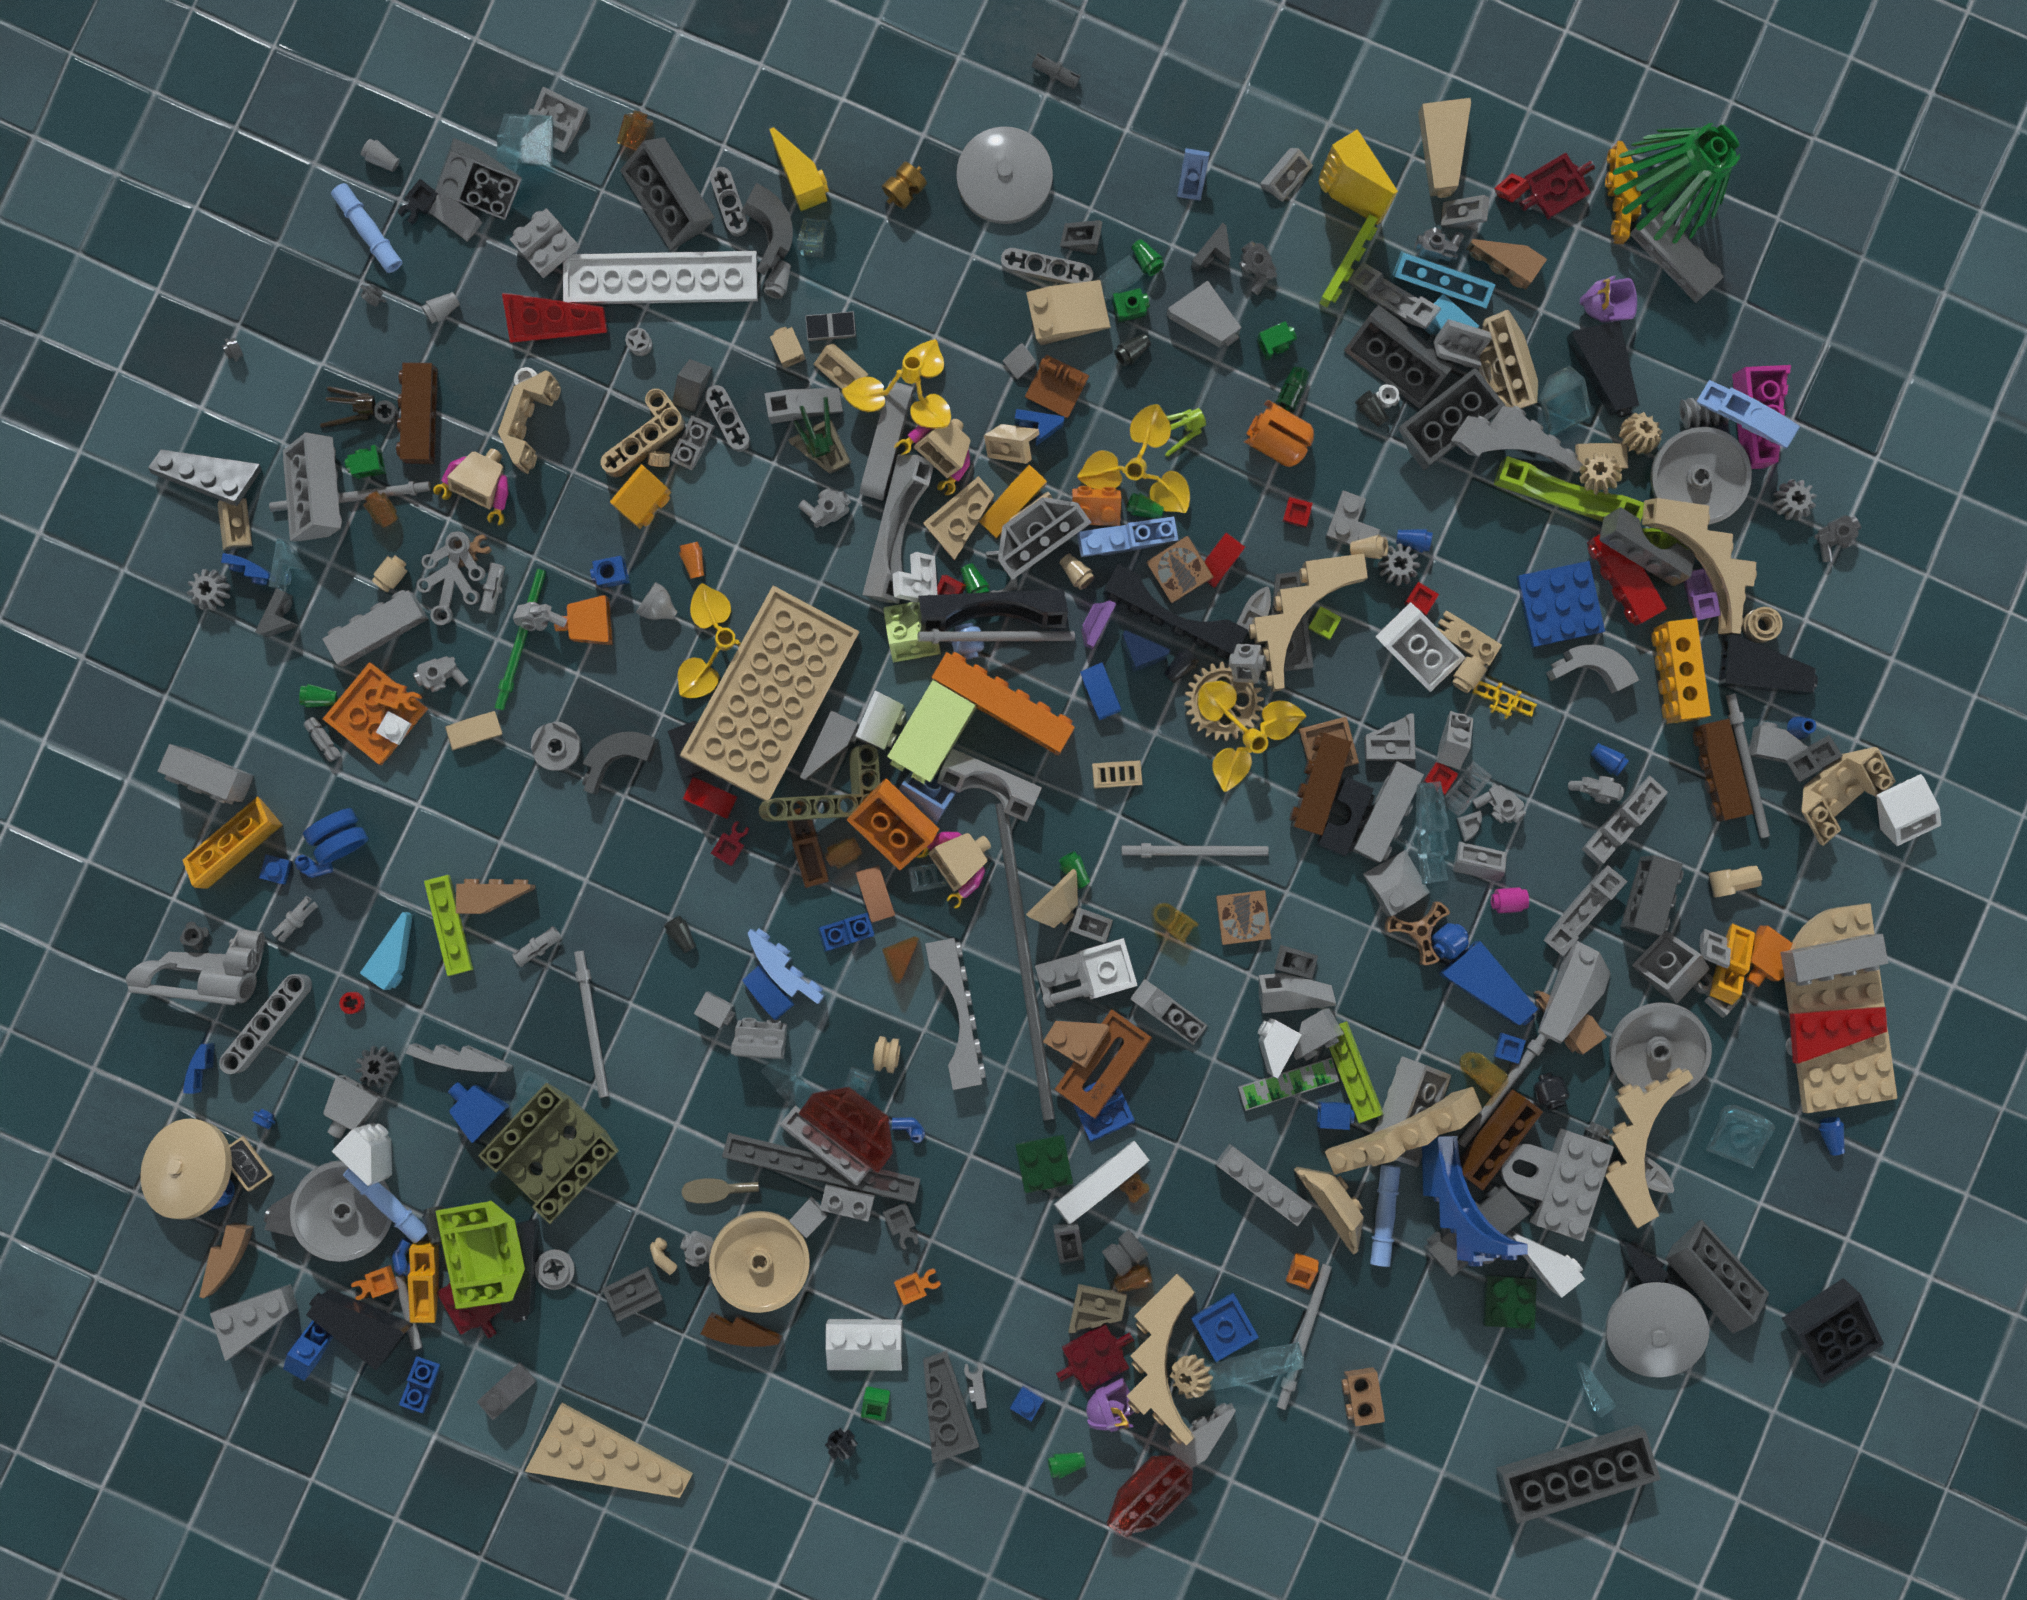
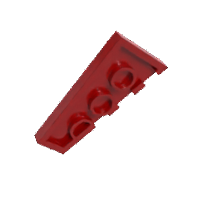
(543, 318)
(1831, 1030)

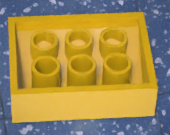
(1357, 178)

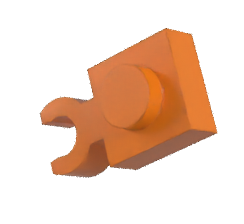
(394, 695)
(377, 1283)
(913, 1287)

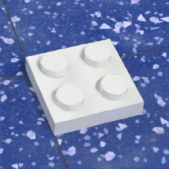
(1109, 968)

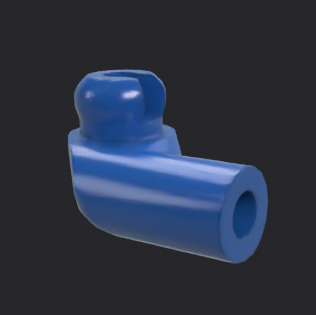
(311, 868)
(911, 1126)
(399, 1259)

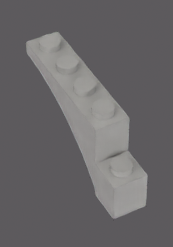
(1512, 431)

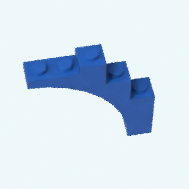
(1445, 1182)

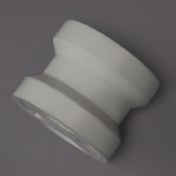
(637, 337)

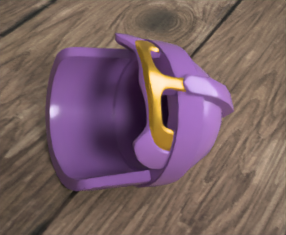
(1611, 300)
(1110, 1407)

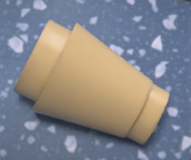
(1371, 547)
(1077, 572)

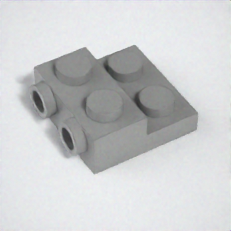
(544, 242)

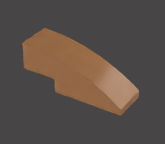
(225, 1257)

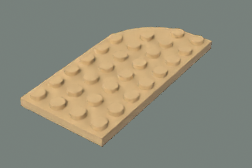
(1858, 1071)

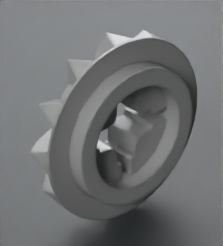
(550, 1280)

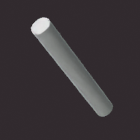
(404, 1300)

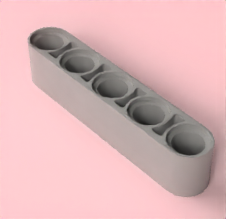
(887, 433)
(254, 1027)

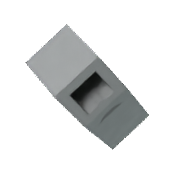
(785, 404)
(1289, 992)
(1168, 1012)
(1206, 1434)

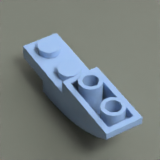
(1749, 413)
(1127, 537)
(775, 962)

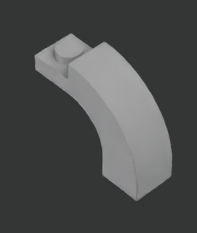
(1605, 661)

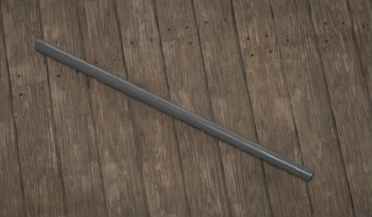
(1025, 963)

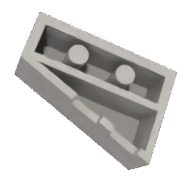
(249, 1319)

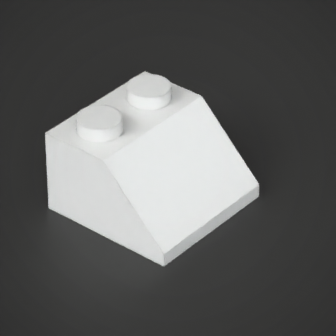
(880, 721)
(1276, 1044)

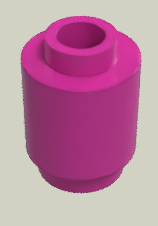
(1510, 900)

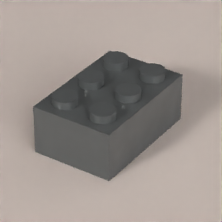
(1652, 895)

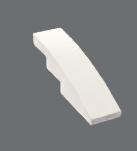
(1101, 1182)

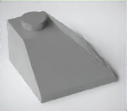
(1396, 883)

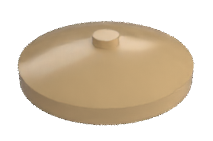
(186, 1169)
(759, 1262)

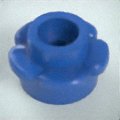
(263, 1118)

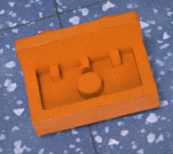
(1099, 505)

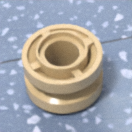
(1770, 617)
(886, 1054)

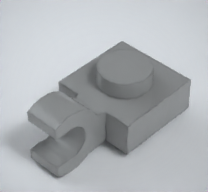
(977, 1392)

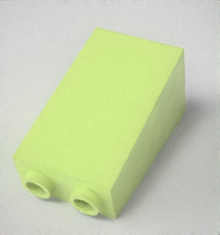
(931, 732)

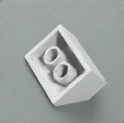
(367, 1153)
(864, 1344)

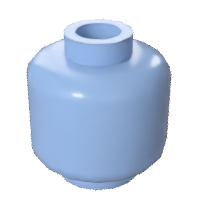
(967, 649)

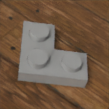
(1345, 524)

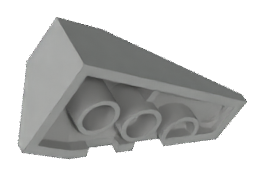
(1575, 991)

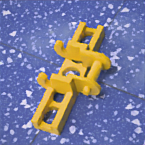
(1496, 699)

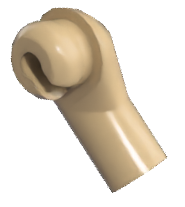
(659, 1257)

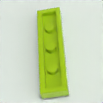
(1355, 253)
(448, 925)
(1355, 1076)

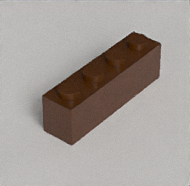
(418, 413)
(1722, 770)
(1320, 784)
(1498, 1139)

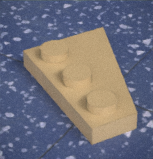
(959, 517)

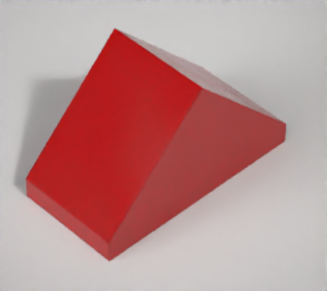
(710, 797)

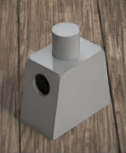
(349, 1105)

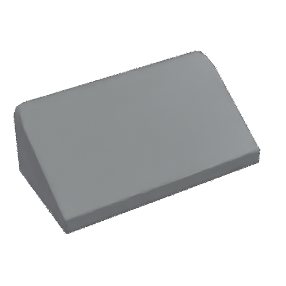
(1287, 173)
(455, 216)
(1480, 861)

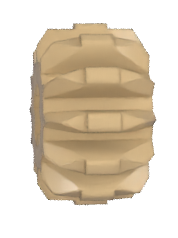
(1640, 433)
(1609, 477)
(1191, 1376)

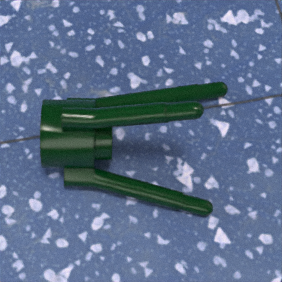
(817, 444)

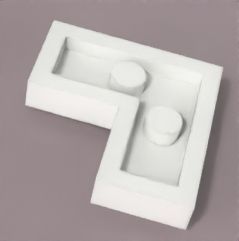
(920, 581)

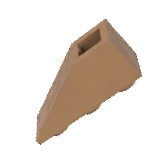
(1512, 260)
(484, 898)
(1583, 1036)

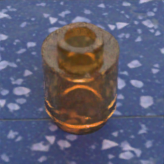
(380, 508)
(843, 852)

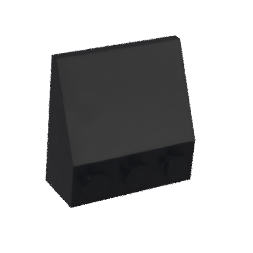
(1833, 1330)

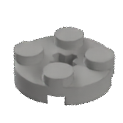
(543, 751)

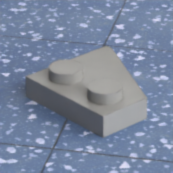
(1392, 742)

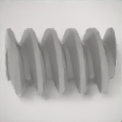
(1692, 412)

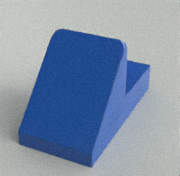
(1046, 423)

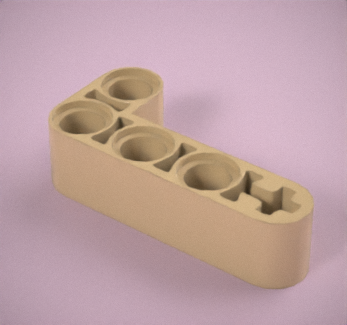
(639, 437)

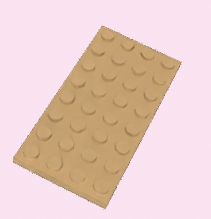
(769, 694)

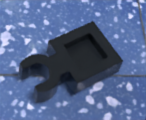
(420, 199)

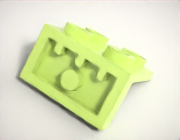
(902, 633)

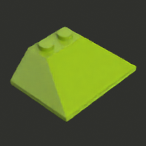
(480, 1253)

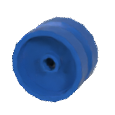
(335, 836)

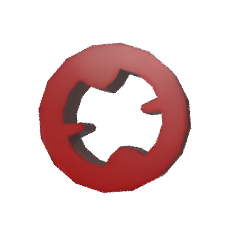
(354, 995)

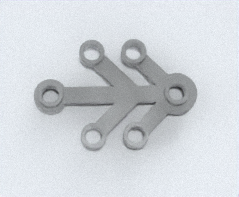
(451, 574)

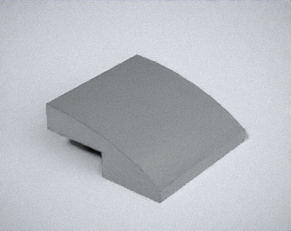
(566, 116)

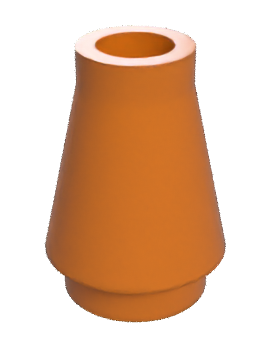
(692, 558)

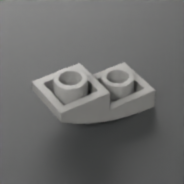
(693, 442)

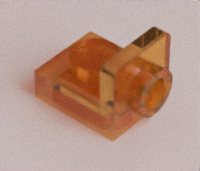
(633, 129)

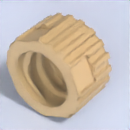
(659, 458)

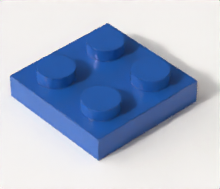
(1224, 1327)

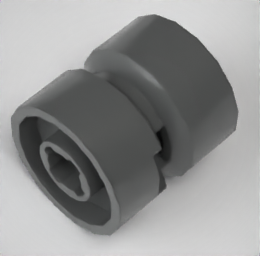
(1125, 1253)

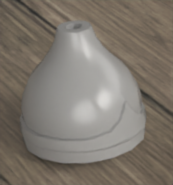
(657, 604)

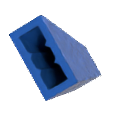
(1487, 981)

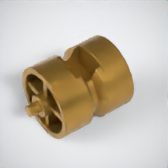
(900, 188)

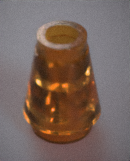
(1136, 1278)

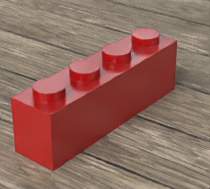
(1628, 581)

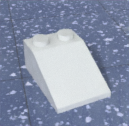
(1420, 647)
(1555, 1270)

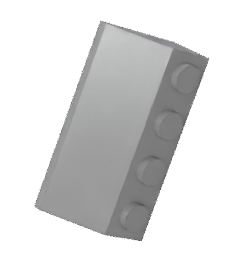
(311, 487)
(1411, 1092)

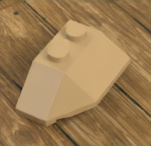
(1508, 362)
(1335, 1204)

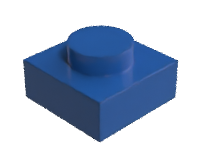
(275, 869)
(1509, 1048)
(1026, 1403)

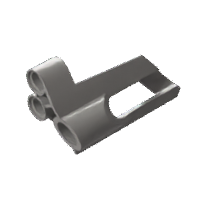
(222, 977)

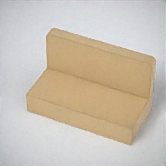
(1010, 443)

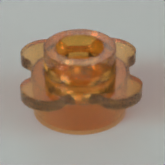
(1134, 1194)

